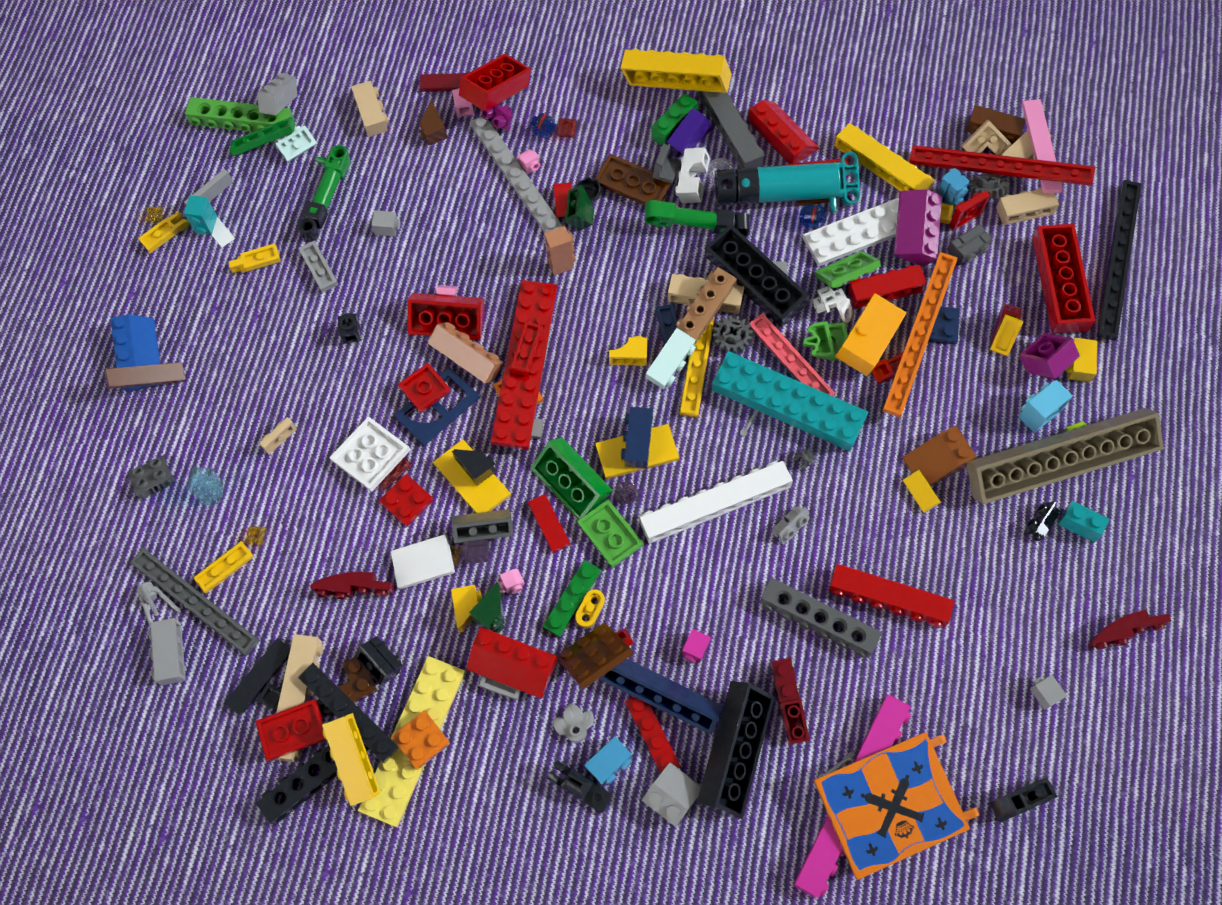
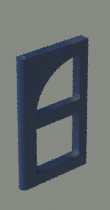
(427, 431)

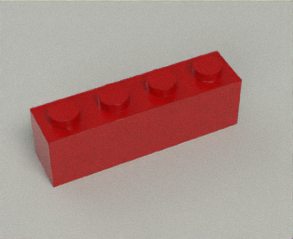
(889, 285)

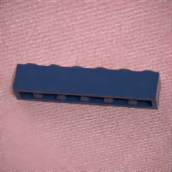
(665, 695)

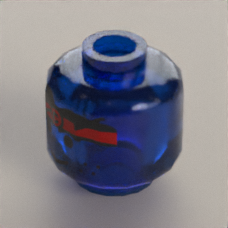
(543, 125)
(812, 216)

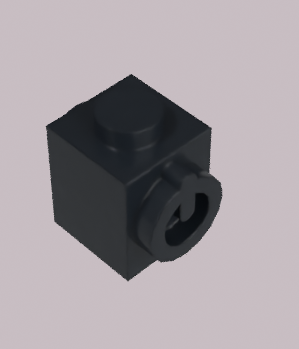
(349, 328)

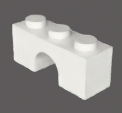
(689, 187)

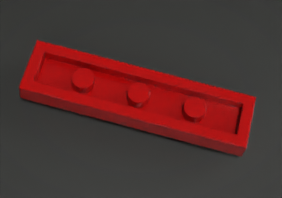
(652, 733)

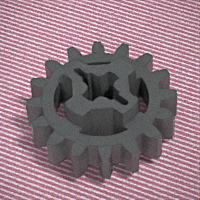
(993, 184)
(733, 332)

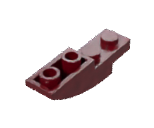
(345, 584)
(1126, 627)
(789, 701)

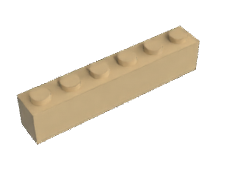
(294, 692)

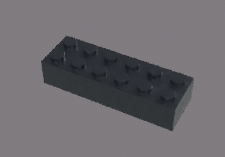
(758, 275)
(736, 750)

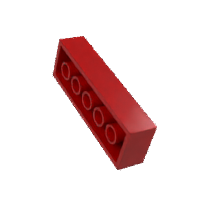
(1063, 279)

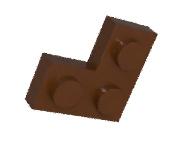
(361, 682)

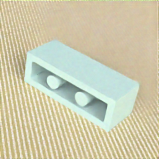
(671, 359)

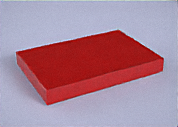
(290, 730)

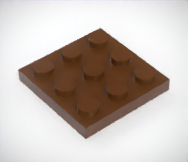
(594, 655)

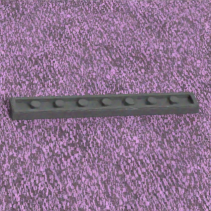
(195, 601)

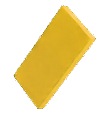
(661, 452)
(480, 498)

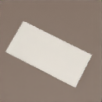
(221, 233)

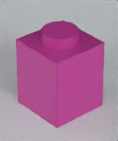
(695, 646)

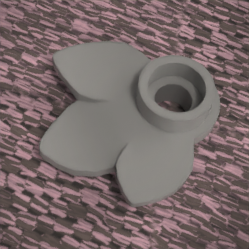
(573, 720)

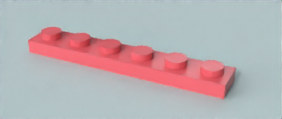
(787, 354)

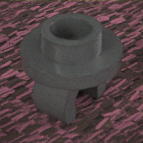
(808, 457)

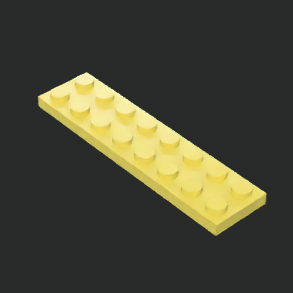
(398, 777)

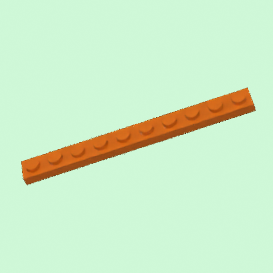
(920, 335)

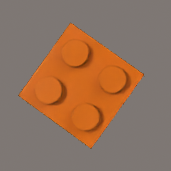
(420, 740)

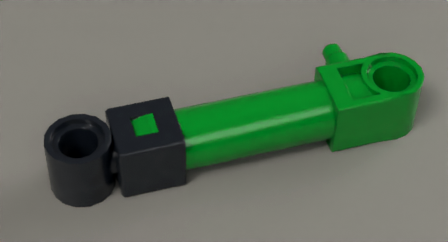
(316, 211)
(666, 214)

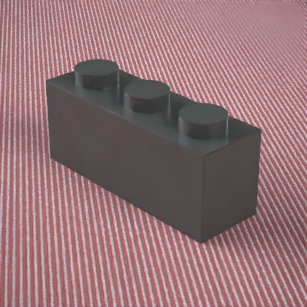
(482, 526)

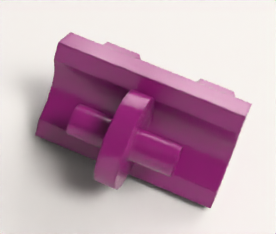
(500, 115)

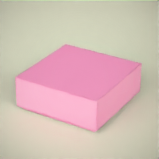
(446, 290)

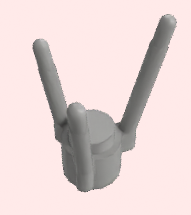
(148, 594)

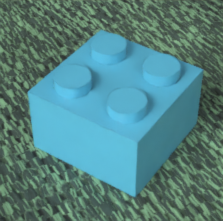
(1044, 405)

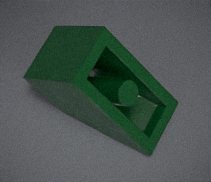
(579, 208)

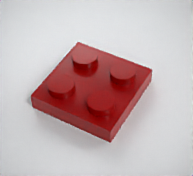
(969, 210)
(424, 387)
(406, 500)

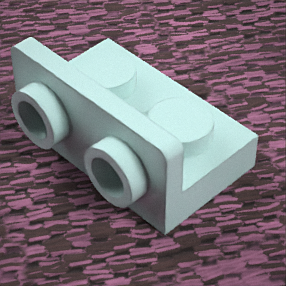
(296, 143)

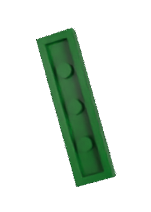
(262, 136)
(571, 599)

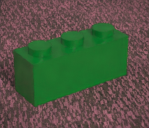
(672, 118)

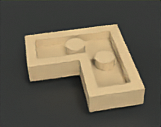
(987, 136)

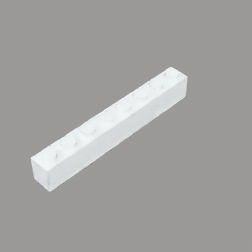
(715, 502)

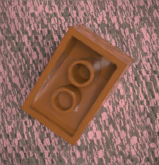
(941, 456)

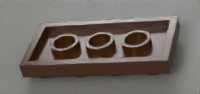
(631, 181)

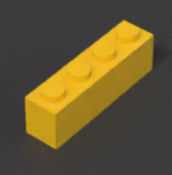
(351, 759)

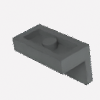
(665, 167)

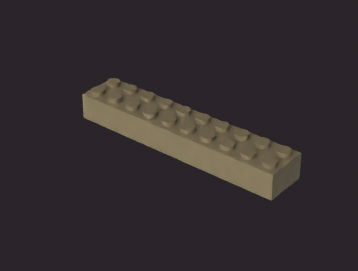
(1065, 455)

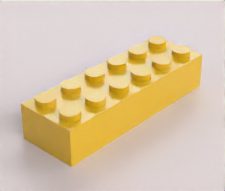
(676, 70)

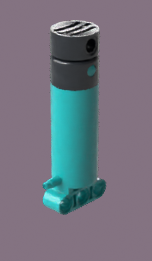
(790, 183)

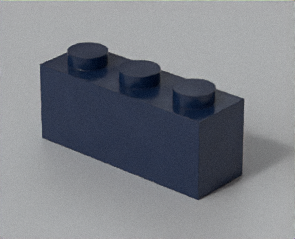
(637, 437)

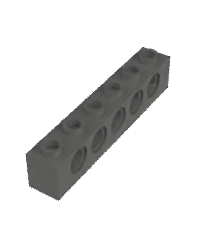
(831, 616)

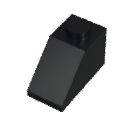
(475, 464)

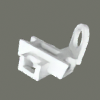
(833, 299)

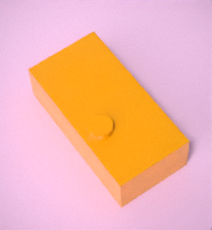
(870, 334)

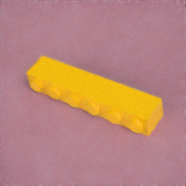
(882, 161)

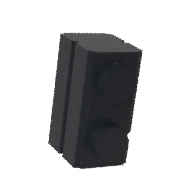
(378, 660)

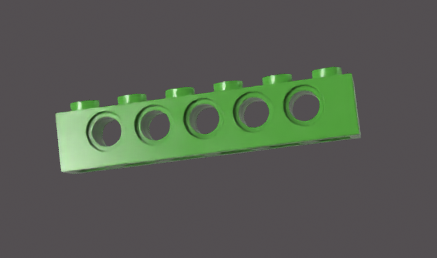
(231, 115)

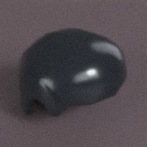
(592, 188)

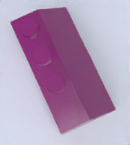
(918, 226)

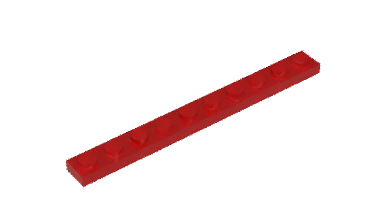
(1003, 165)

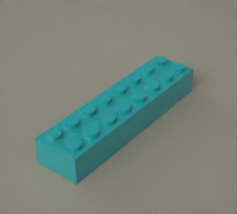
(789, 401)

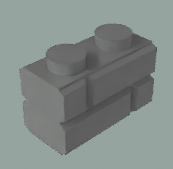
(970, 244)

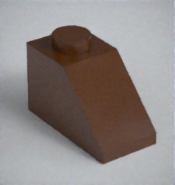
(432, 126)

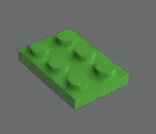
(847, 269)
(610, 533)

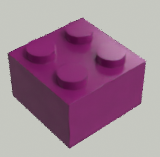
(1049, 355)

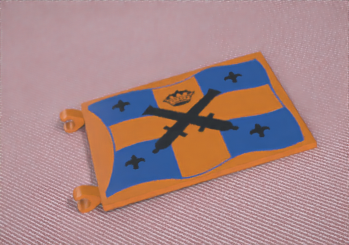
(892, 805)

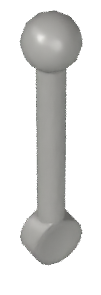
(743, 432)
(849, 757)

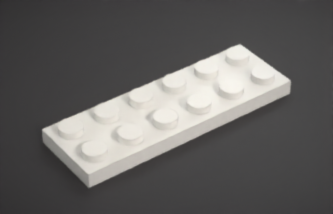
(853, 233)

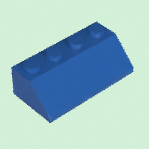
(135, 343)

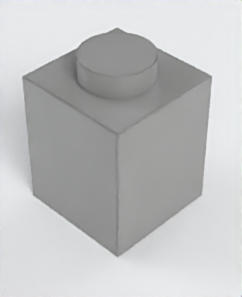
(385, 223)
(1047, 691)

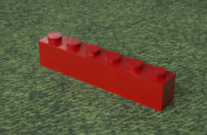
(891, 596)

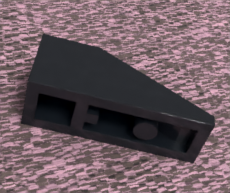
(1023, 799)

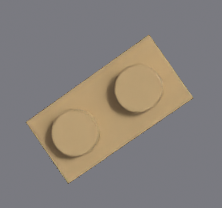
(278, 435)

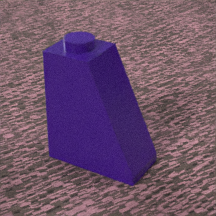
(690, 132)

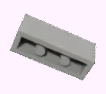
(277, 94)
(167, 651)

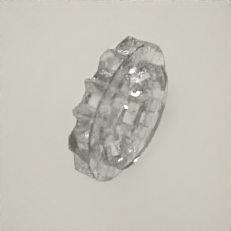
(719, 164)

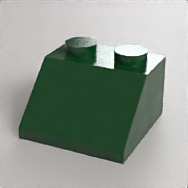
(490, 610)

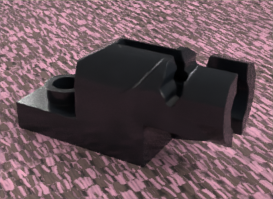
(580, 787)

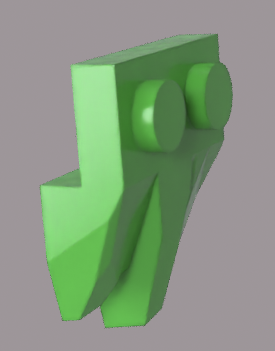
(826, 339)

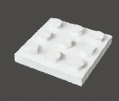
(370, 454)

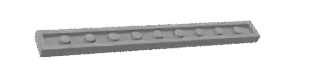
(515, 174)

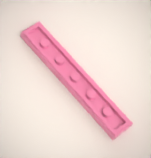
(1040, 139)

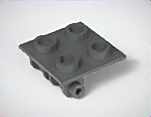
(151, 475)

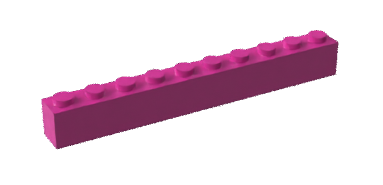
(827, 847)

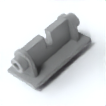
(797, 518)

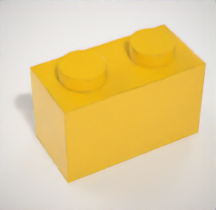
(1085, 366)

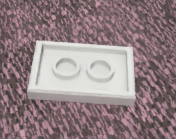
(422, 561)

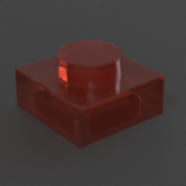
(567, 127)

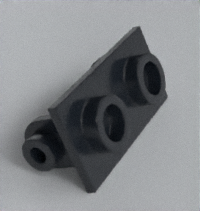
(1045, 513)

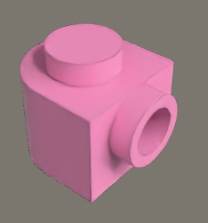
(528, 161)
(511, 581)

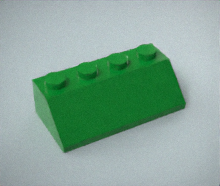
(570, 478)

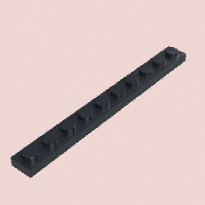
(1119, 260)

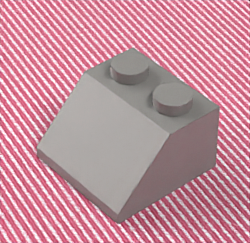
(672, 794)

